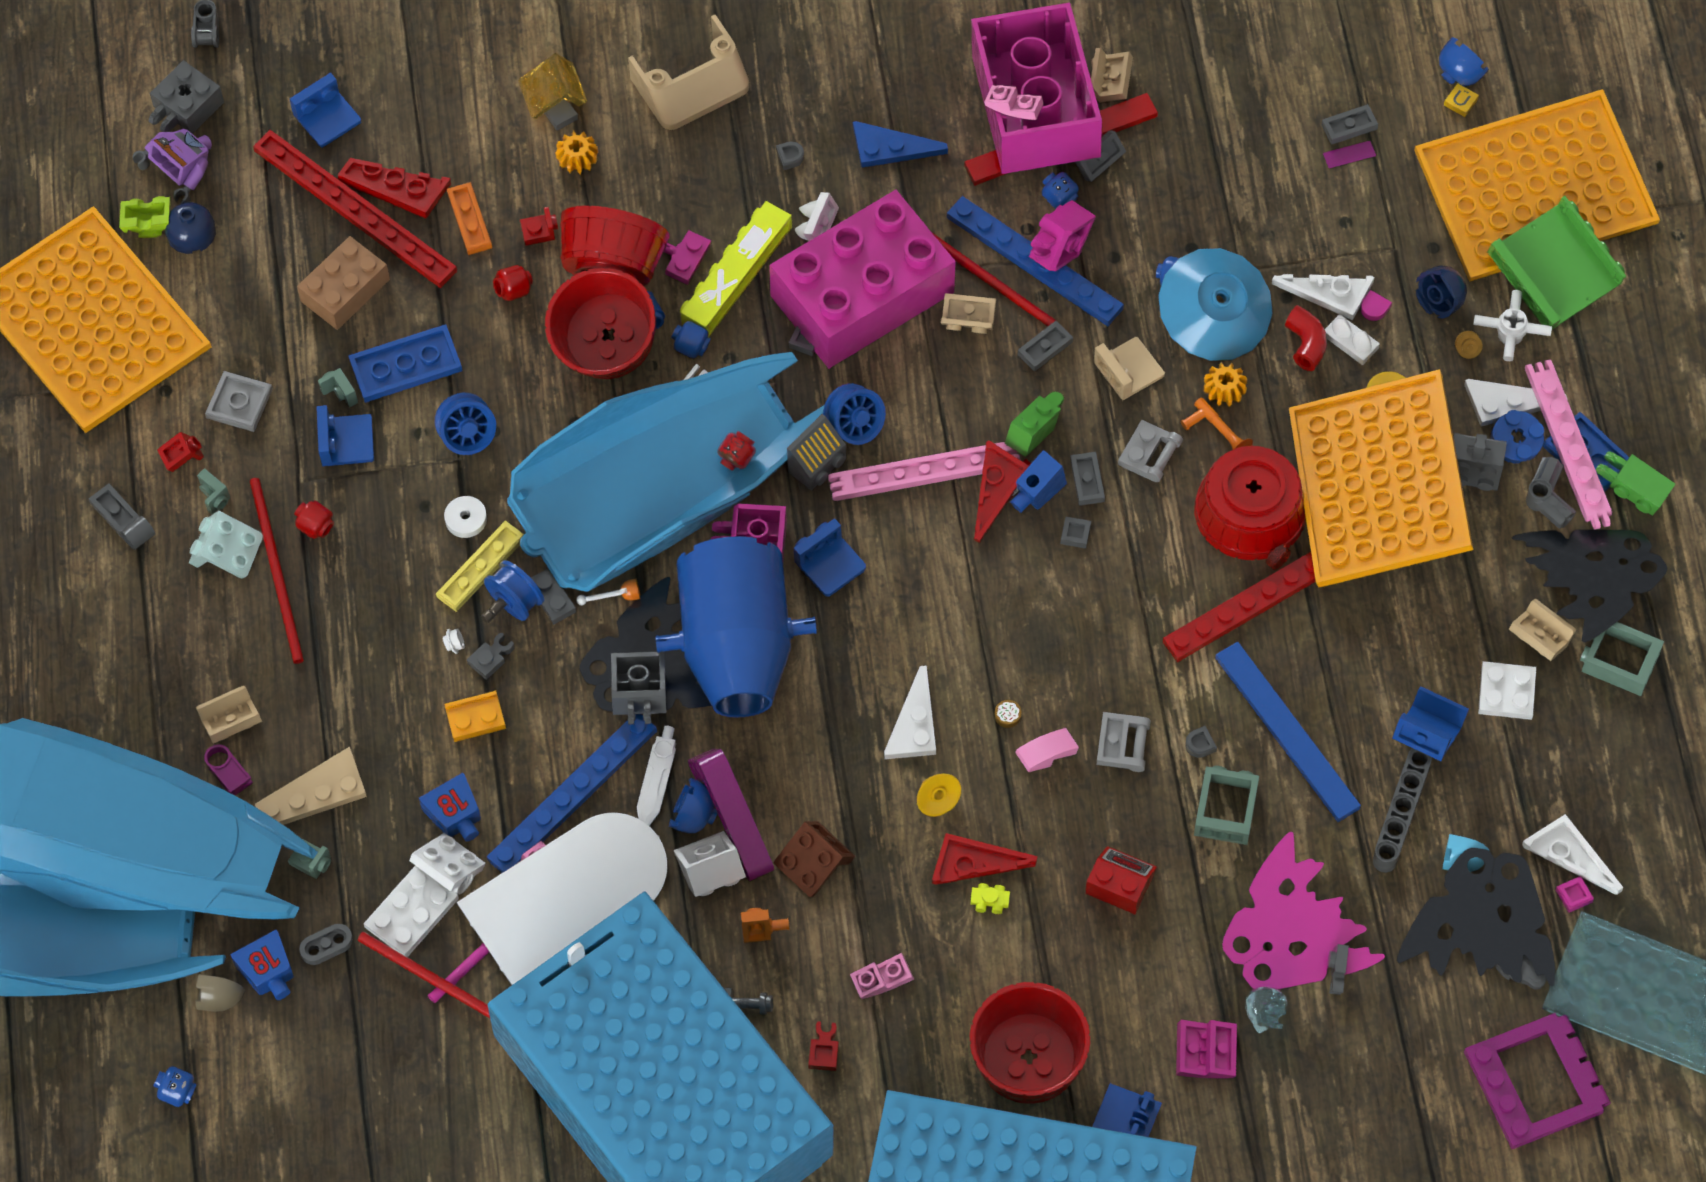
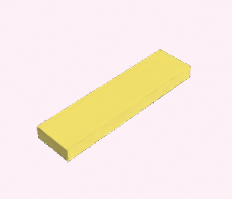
(479, 566)

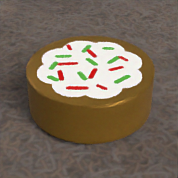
(1008, 713)

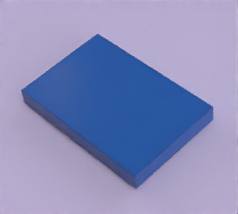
(1596, 443)

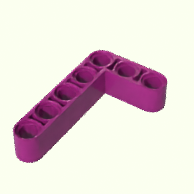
(733, 811)

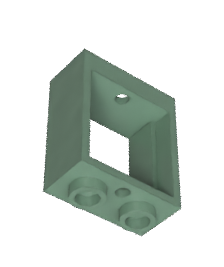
(1615, 675)
(1224, 829)

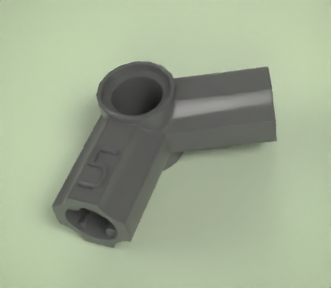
(1551, 504)

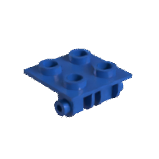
(1127, 1111)

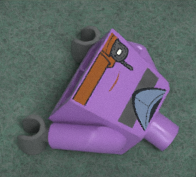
(179, 156)

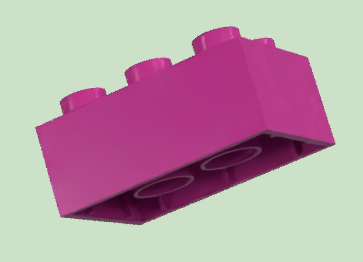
(1045, 58)
(862, 278)

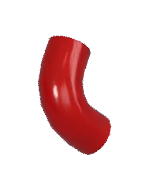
(1312, 336)

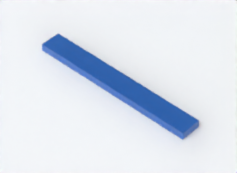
(1288, 732)

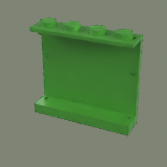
(1557, 264)

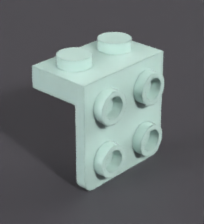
(226, 544)

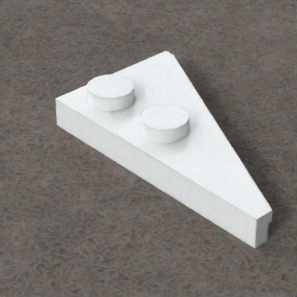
(1333, 293)
(1496, 399)
(914, 728)
(1567, 848)

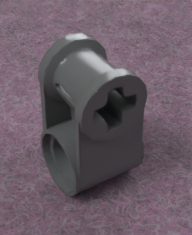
(205, 28)

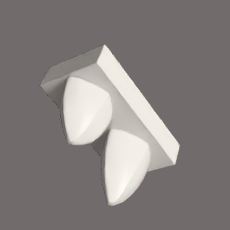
(821, 215)
(1351, 339)

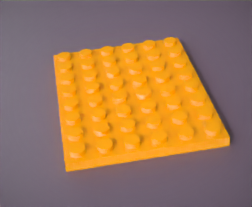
(1522, 166)
(93, 320)
(1380, 479)

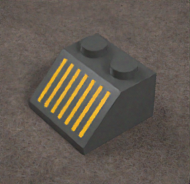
(816, 453)

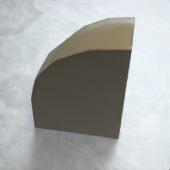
(217, 993)

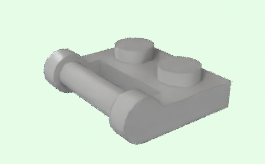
(1142, 447)
(1114, 738)

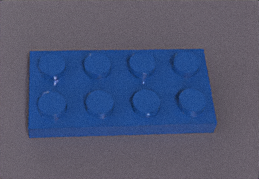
(405, 363)

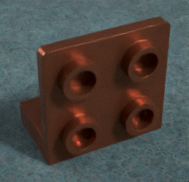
(812, 857)

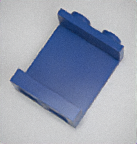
(1431, 724)

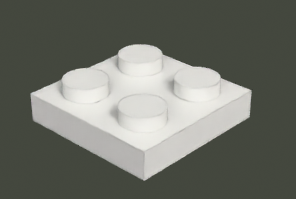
(1507, 690)

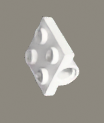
(448, 863)

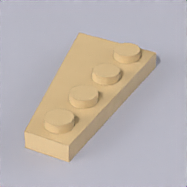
(316, 791)

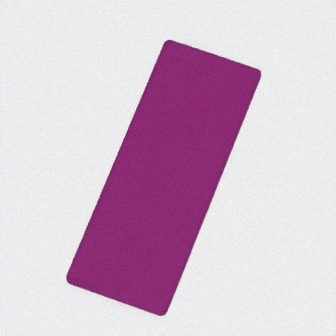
(1349, 154)

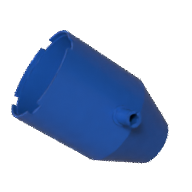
(735, 622)

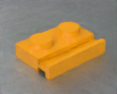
(475, 716)

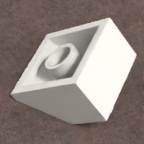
(710, 864)

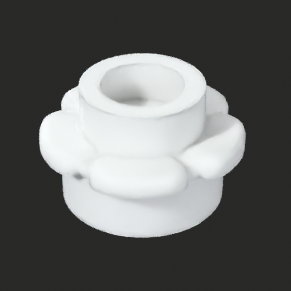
(453, 640)

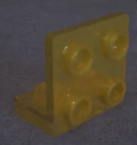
(550, 84)

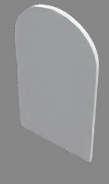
(565, 890)

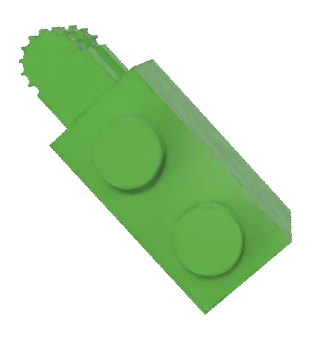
(1034, 423)
(1636, 482)

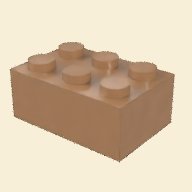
(343, 282)

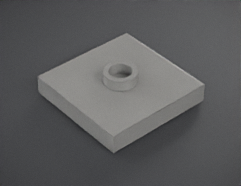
(239, 401)

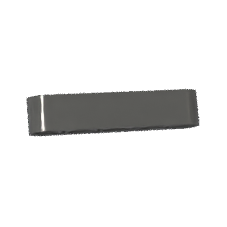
(1401, 820)

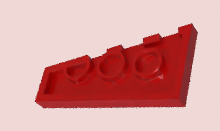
(405, 190)

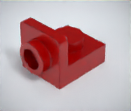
(539, 228)
(179, 451)

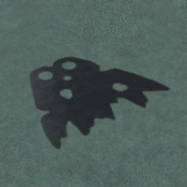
(1595, 578)
(636, 638)
(1477, 923)

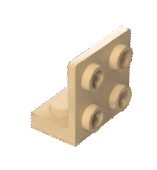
(1128, 367)

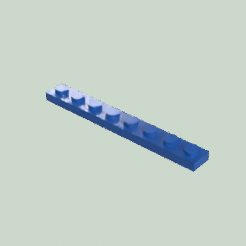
(1017, 250)
(572, 793)

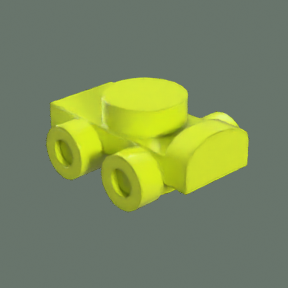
(989, 896)

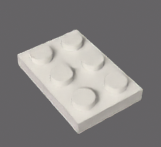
(410, 911)

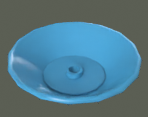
(1203, 323)

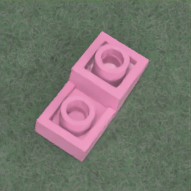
(1007, 101)
(1046, 748)
(882, 977)

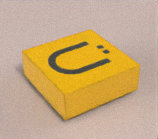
(1461, 100)

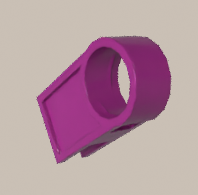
(231, 773)

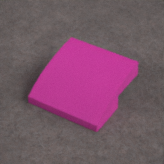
(1206, 1049)

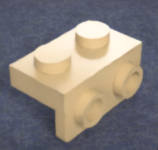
(1111, 75)
(968, 312)
(1543, 630)
(228, 714)

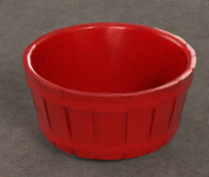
(611, 239)
(599, 302)
(1248, 522)
(1034, 1020)

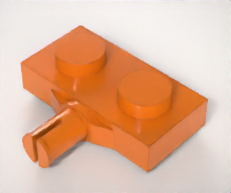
(758, 925)

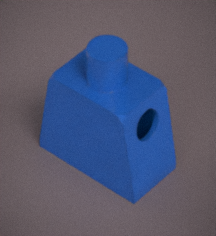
(1039, 483)

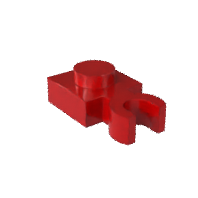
(824, 1051)

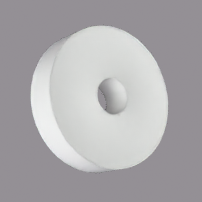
(465, 506)

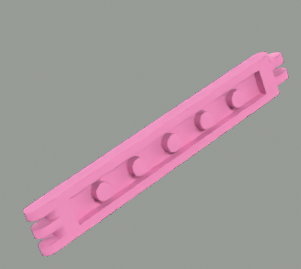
(1569, 443)
(910, 472)

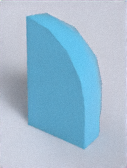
(1456, 846)

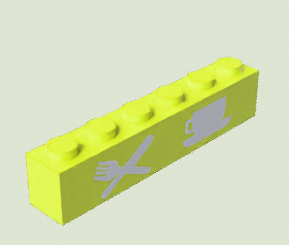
(737, 267)

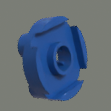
(1531, 431)

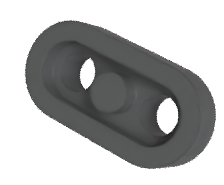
(325, 943)

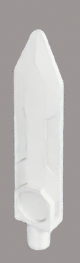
(656, 776)

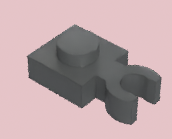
(489, 658)
(1337, 962)

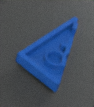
(886, 146)

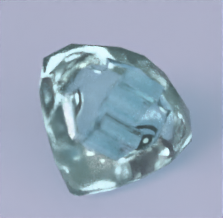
(1265, 1007)

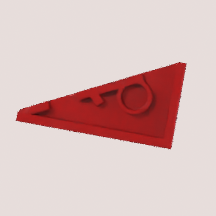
(997, 486)
(968, 859)

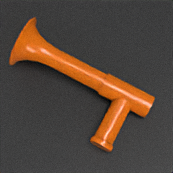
(1212, 416)

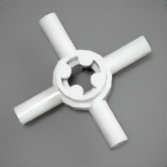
(1515, 318)

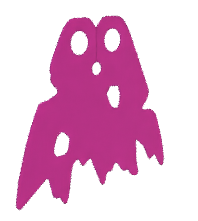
(1292, 919)

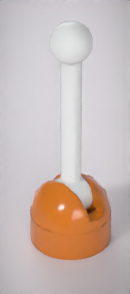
(628, 590)

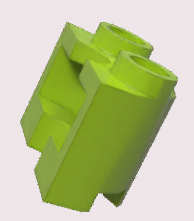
(145, 218)

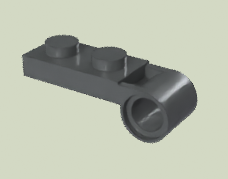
(121, 517)

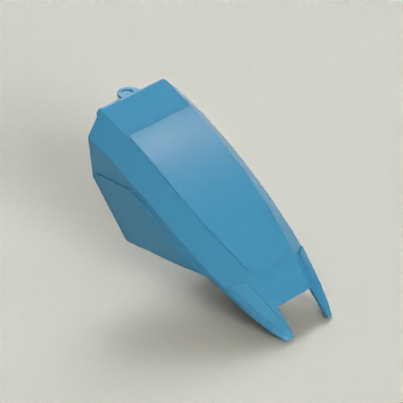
(649, 470)
(130, 830)
(82, 951)

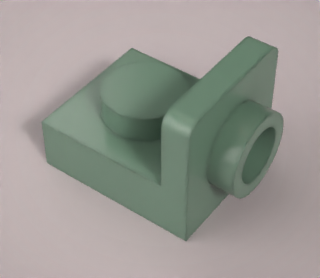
(339, 383)
(215, 491)
(311, 866)

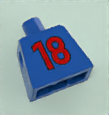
(453, 808)
(265, 965)

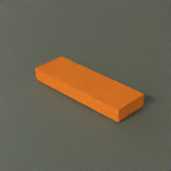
(469, 218)

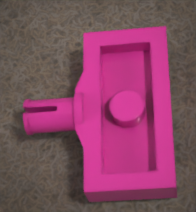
(686, 256)

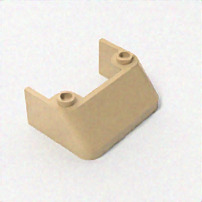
(698, 90)

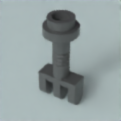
(764, 1003)

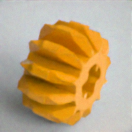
(576, 152)
(1227, 393)

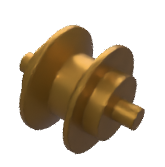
(1468, 344)

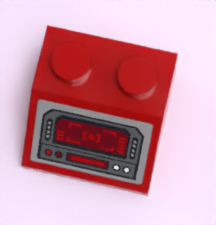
(1120, 879)

